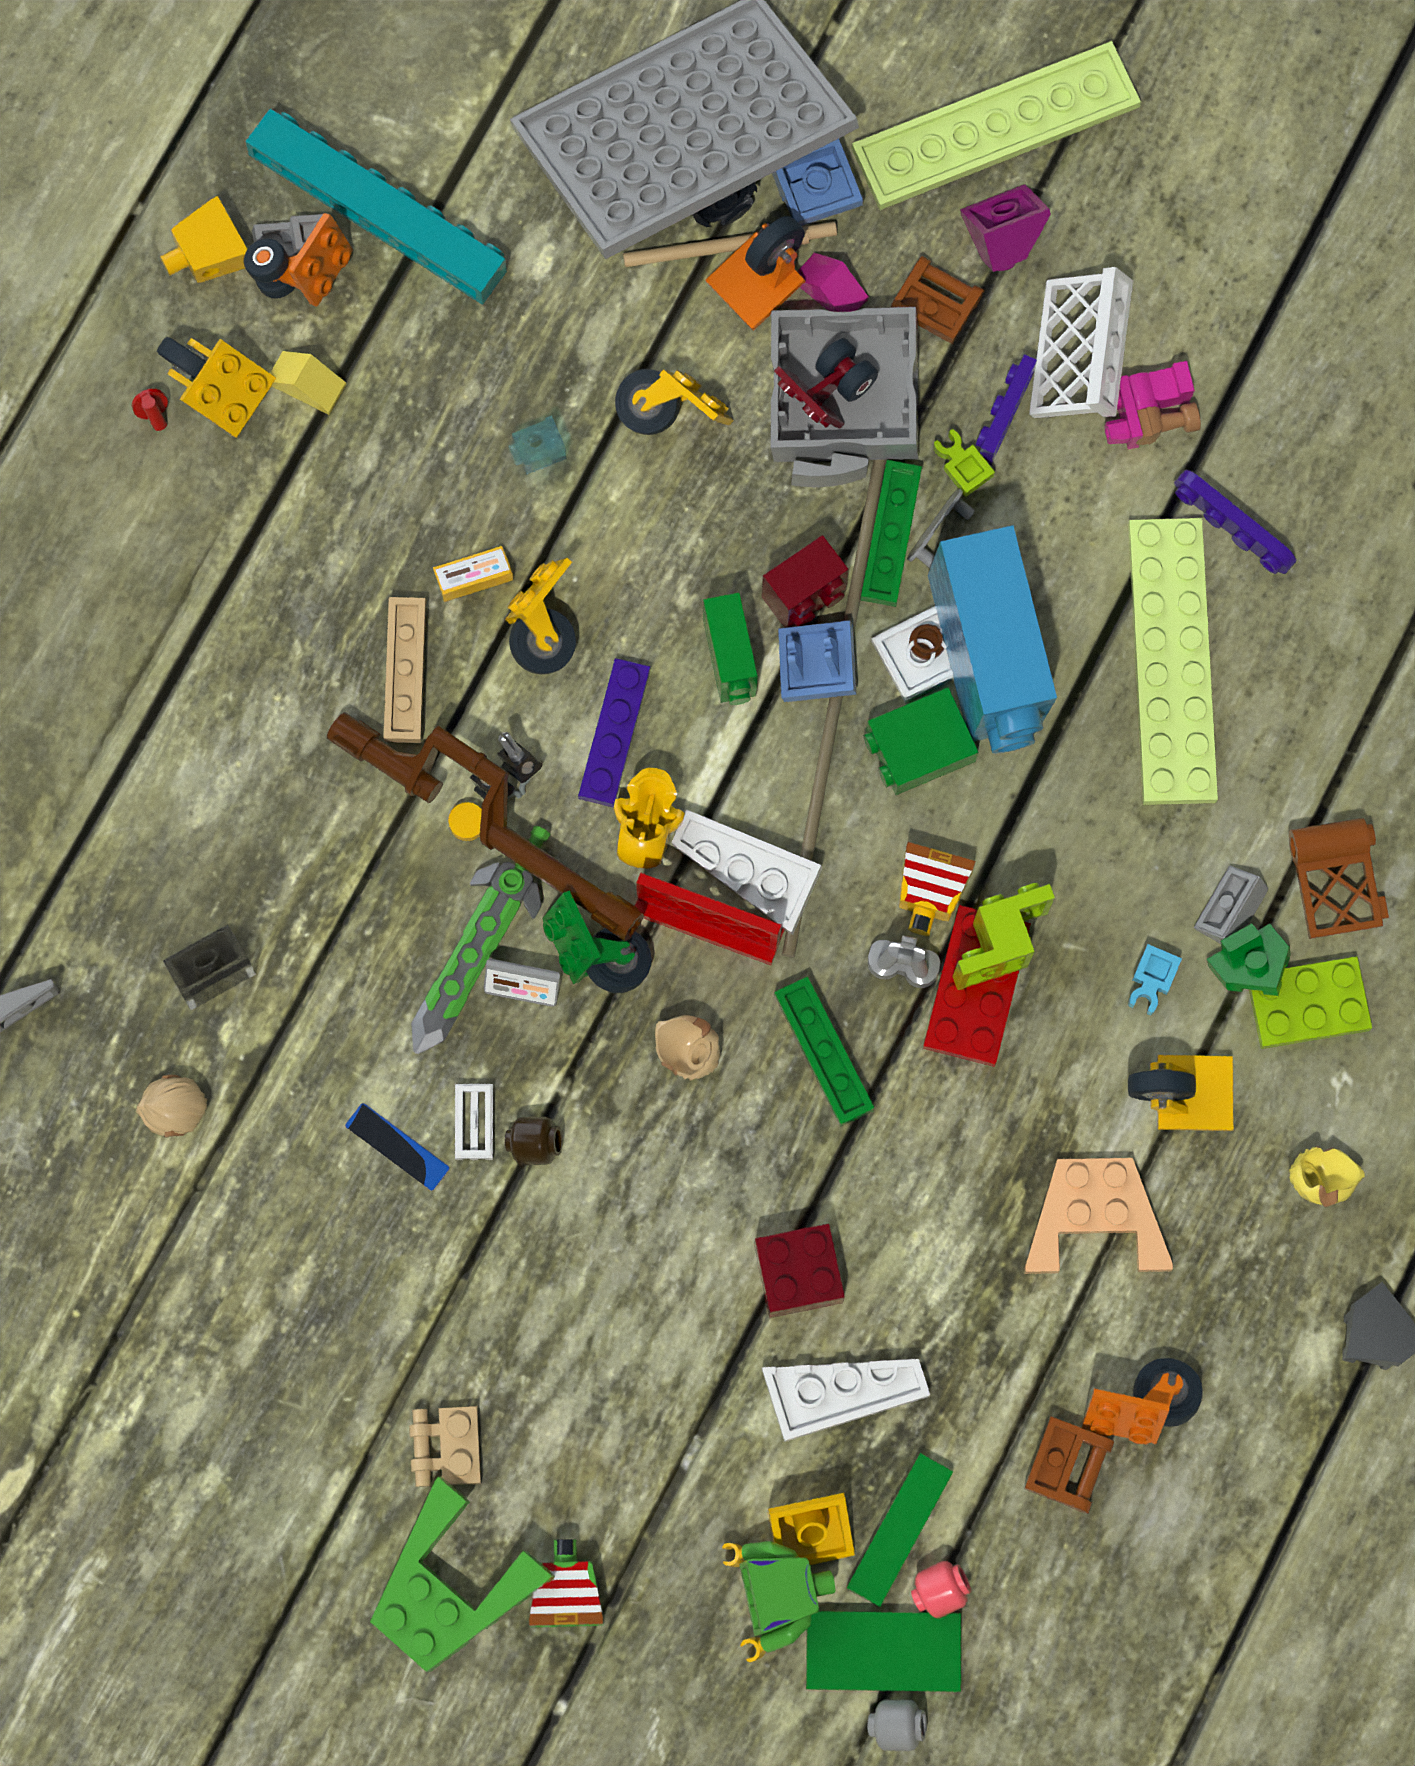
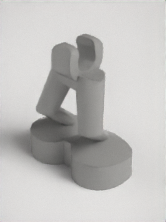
(904, 958)

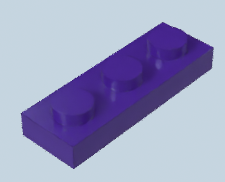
(1005, 408)

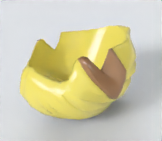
(1325, 1175)

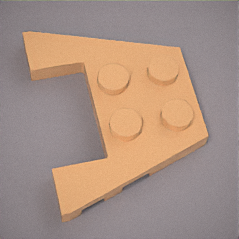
(1097, 1198)

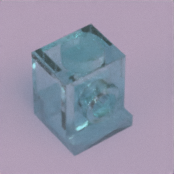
(548, 453)

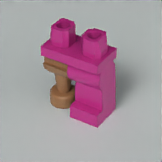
(1140, 405)

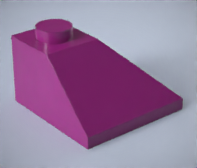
(1006, 226)

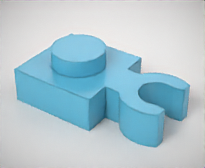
(1155, 974)

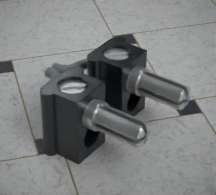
(517, 762)

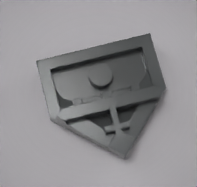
(1379, 1330)

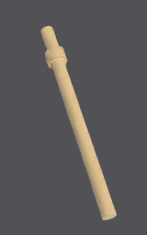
(714, 246)

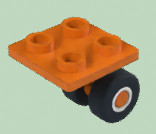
(310, 270)

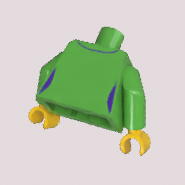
(778, 1593)

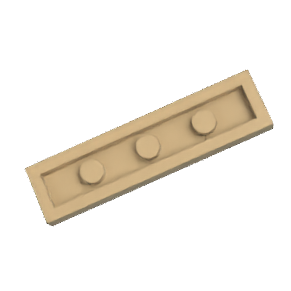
(404, 670)

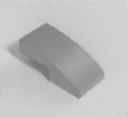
(289, 234)
(843, 470)

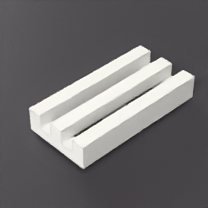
(474, 1153)

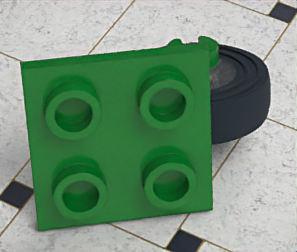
(605, 958)

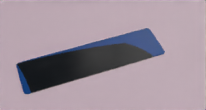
(397, 1146)

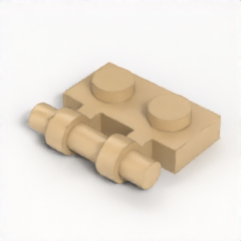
(458, 1446)

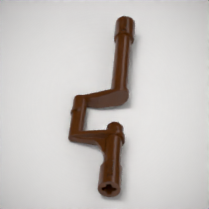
(414, 774)

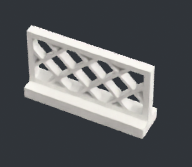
(1105, 344)

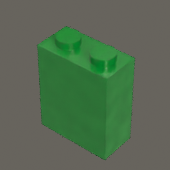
(730, 648)
(920, 741)

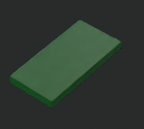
(883, 1652)

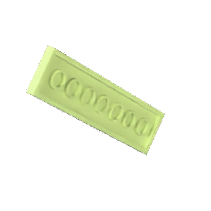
(995, 125)
(1172, 661)

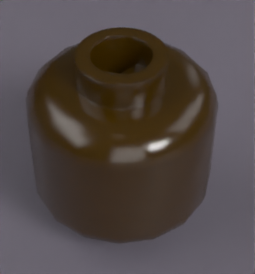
(534, 1140)

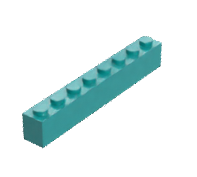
(376, 205)

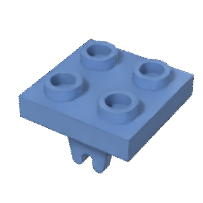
(817, 661)

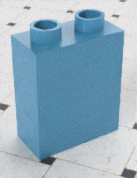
(992, 638)

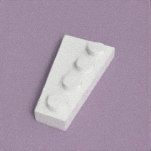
(757, 871)
(834, 1394)

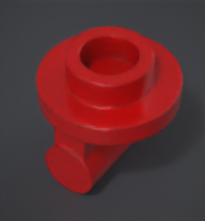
(150, 405)

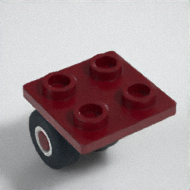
(839, 372)

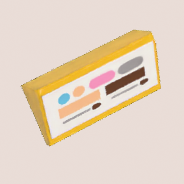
(473, 573)

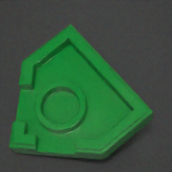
(1251, 960)

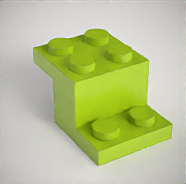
(1003, 935)

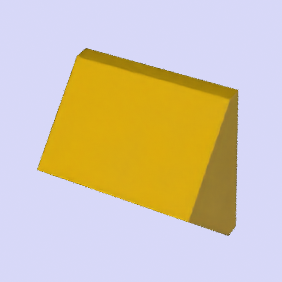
(814, 1528)

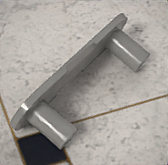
(953, 502)

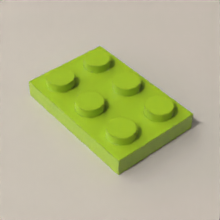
(1313, 1004)

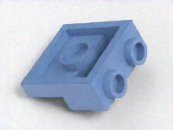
(818, 184)

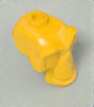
(647, 818)

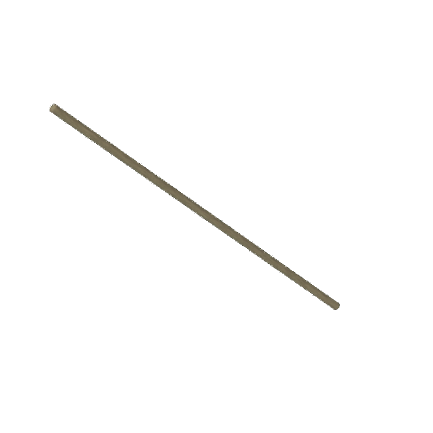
(834, 703)

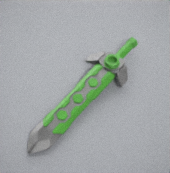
(480, 938)

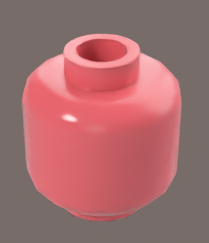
(941, 1589)

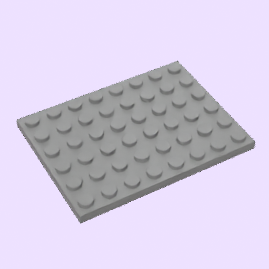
(683, 125)

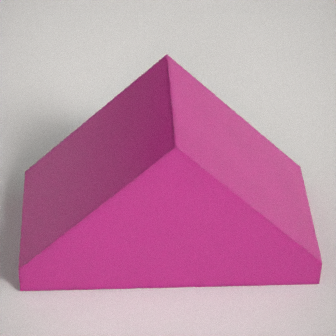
(832, 284)

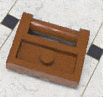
(934, 310)
(1056, 1461)

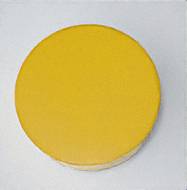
(465, 821)

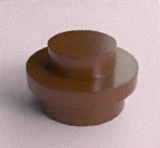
(930, 633)

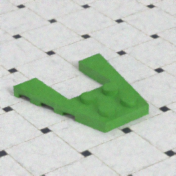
(427, 1614)

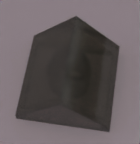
(209, 967)

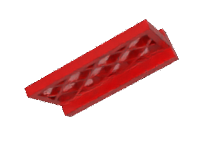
(708, 919)

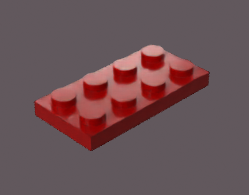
(972, 1019)

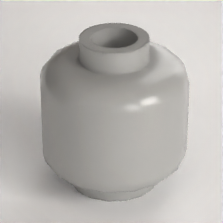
(898, 1725)

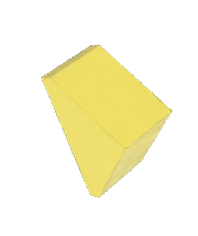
(307, 380)

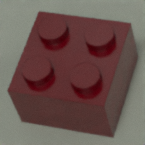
(805, 583)
(799, 1270)

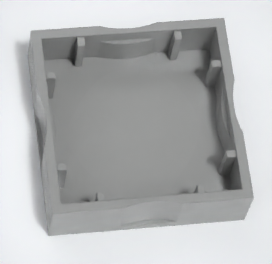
(879, 422)

